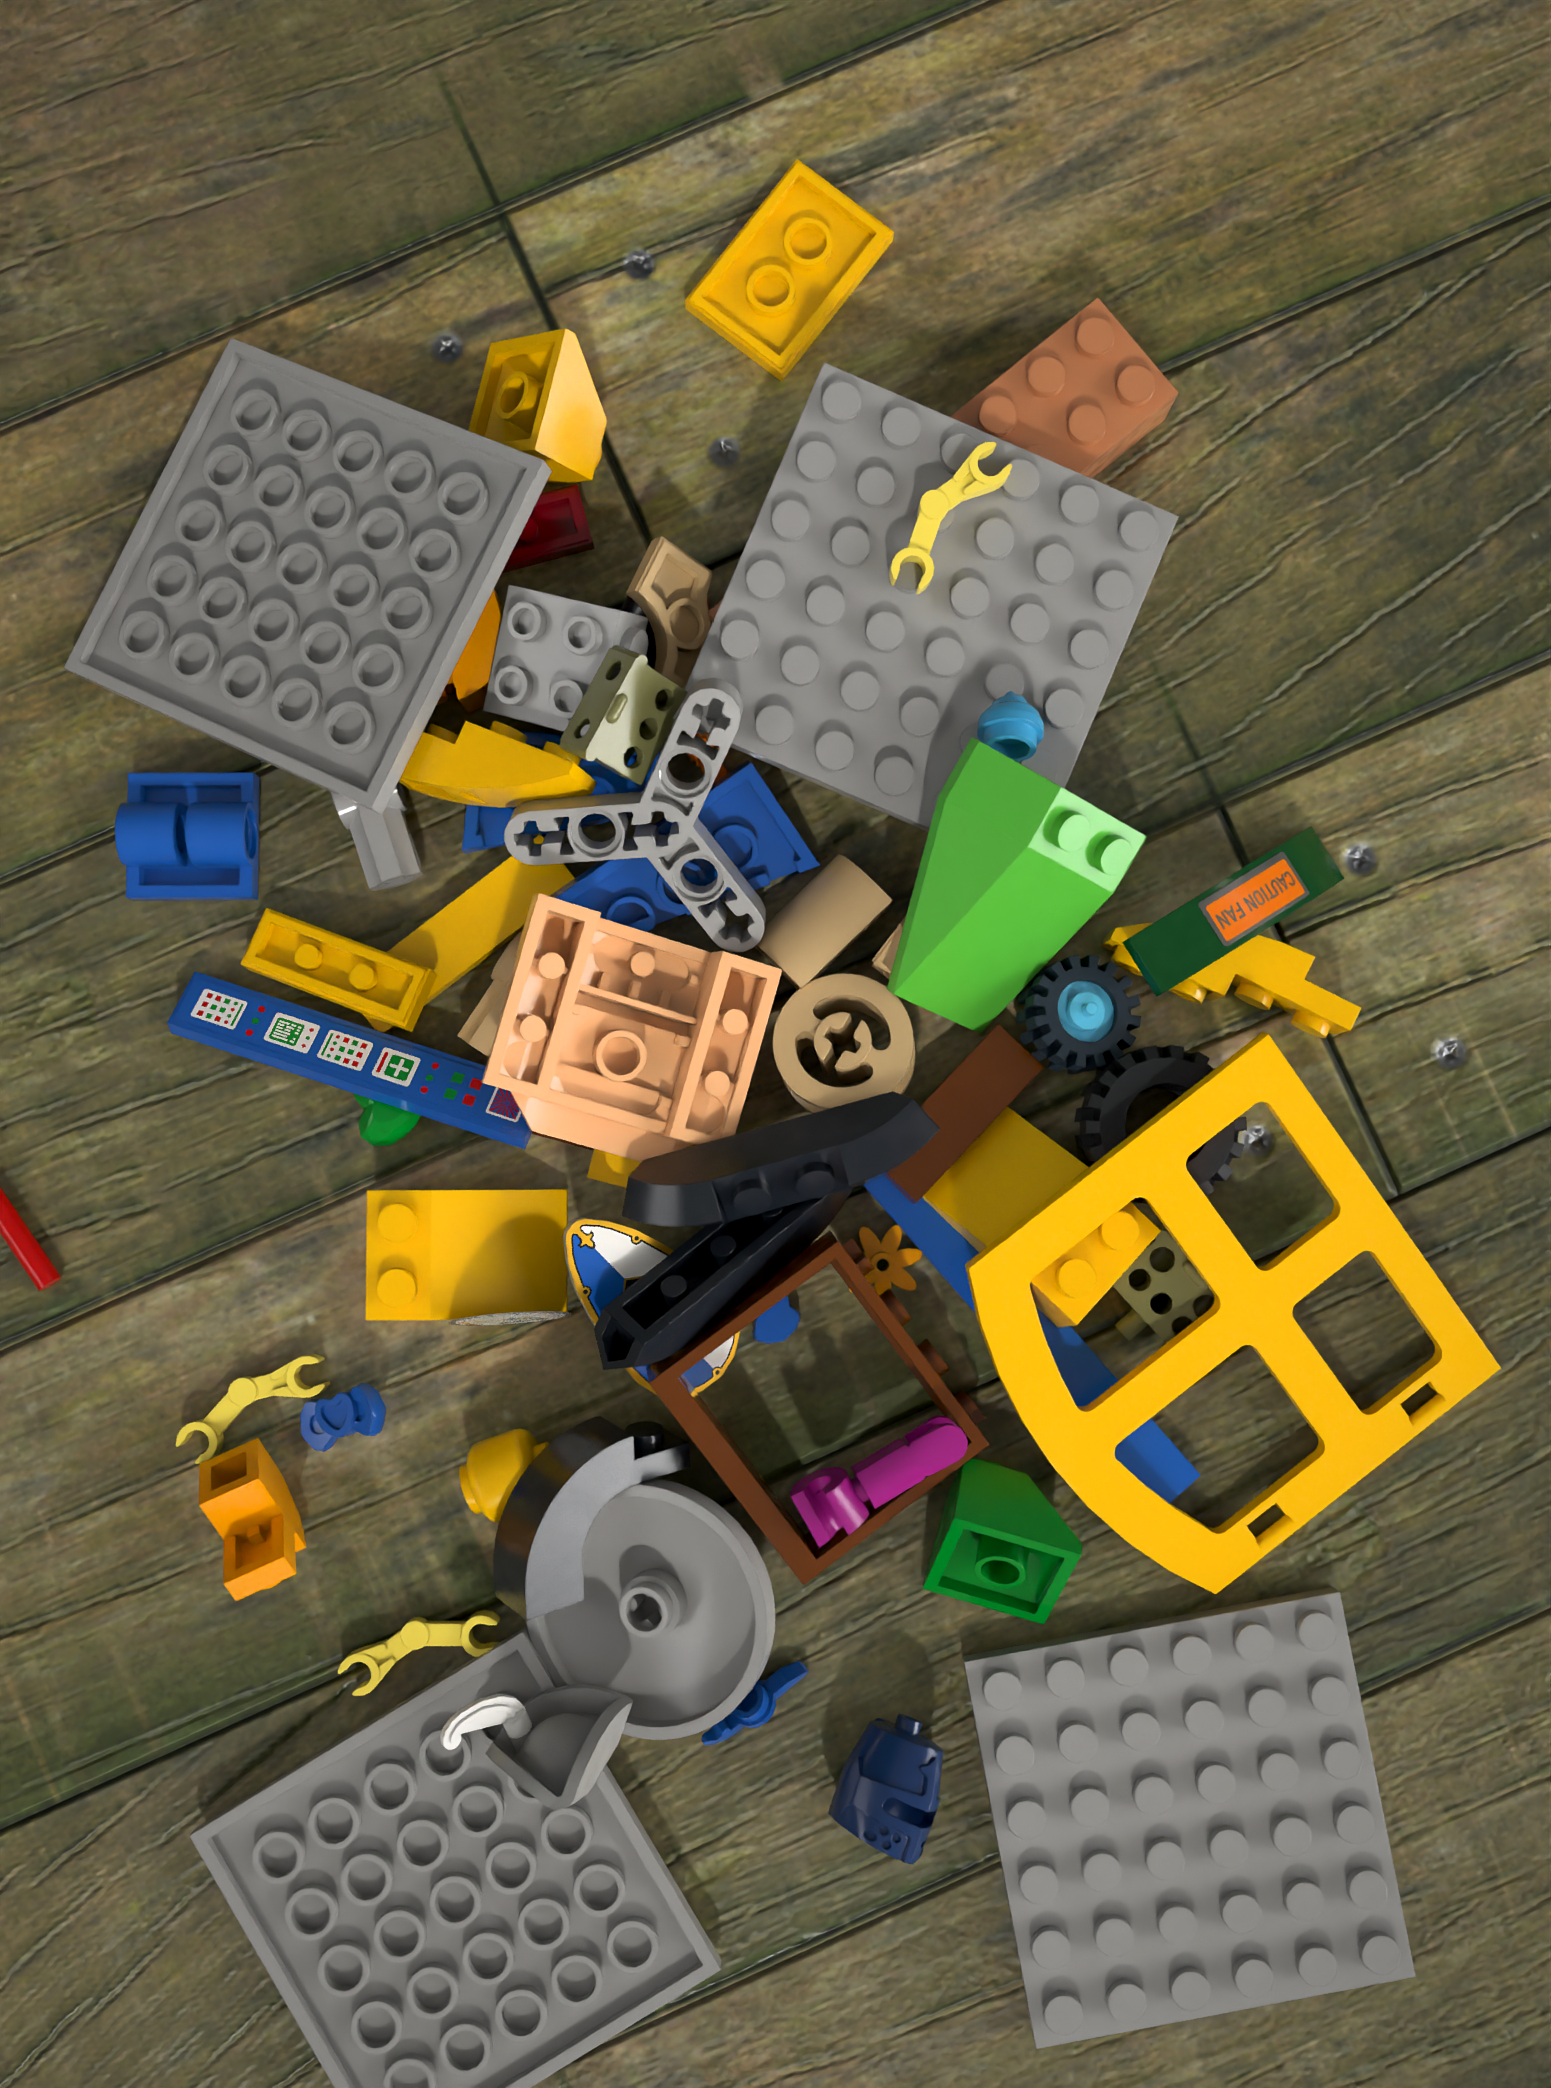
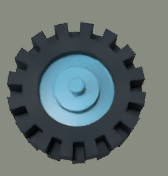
(1078, 1014)

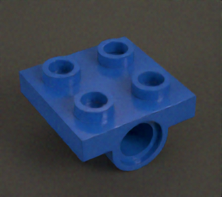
(190, 836)

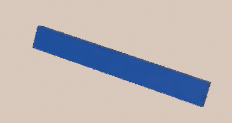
(1143, 1452)

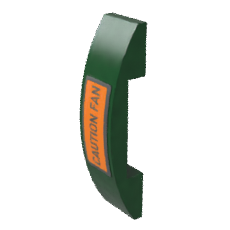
(1233, 911)

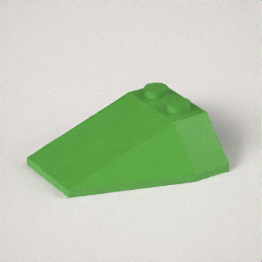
(1002, 886)

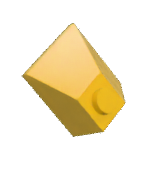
(542, 403)

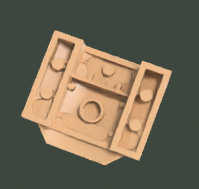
(627, 1034)

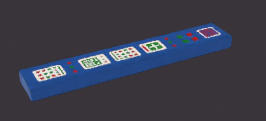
(347, 1057)

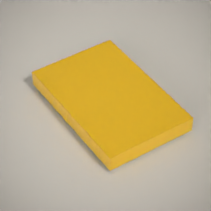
(789, 270)

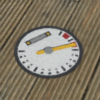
(509, 1318)

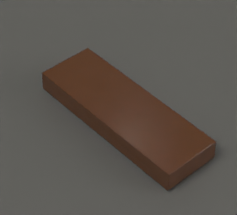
(965, 1107)

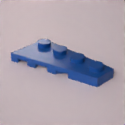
(743, 822)

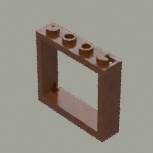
(731, 1464)

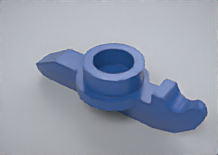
(757, 1705)

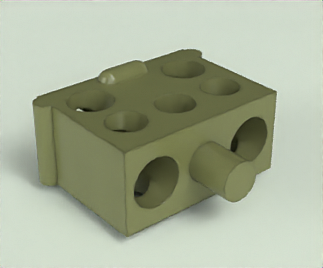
(624, 715)
(1169, 1273)

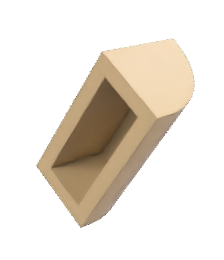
(822, 921)

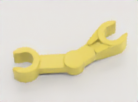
(935, 504)
(245, 1391)
(416, 1635)

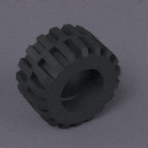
(1117, 1085)

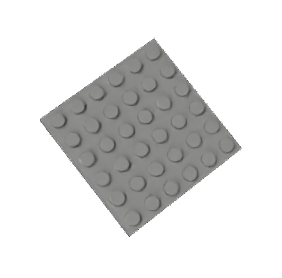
(308, 572)
(889, 684)
(1187, 1817)
(442, 1912)

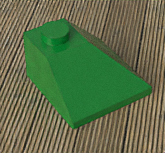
(1001, 1544)

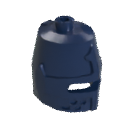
(890, 1788)

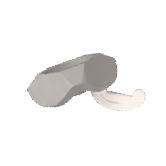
(552, 1741)

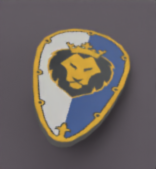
(610, 1258)

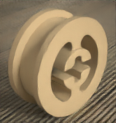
(801, 1027)

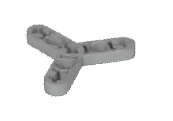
(680, 804)

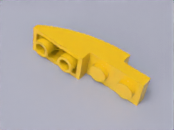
(492, 767)
(1264, 975)

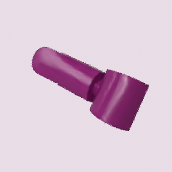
(834, 1500)

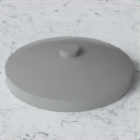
(669, 1611)

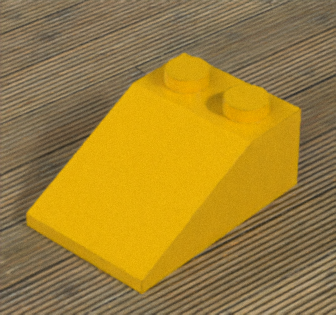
(1008, 1177)
(464, 1252)

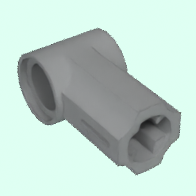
(382, 841)

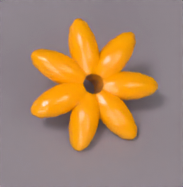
(896, 1259)

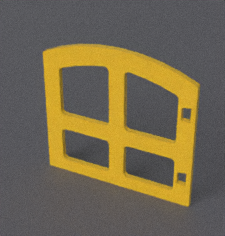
(1248, 1309)

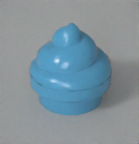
(1011, 727)

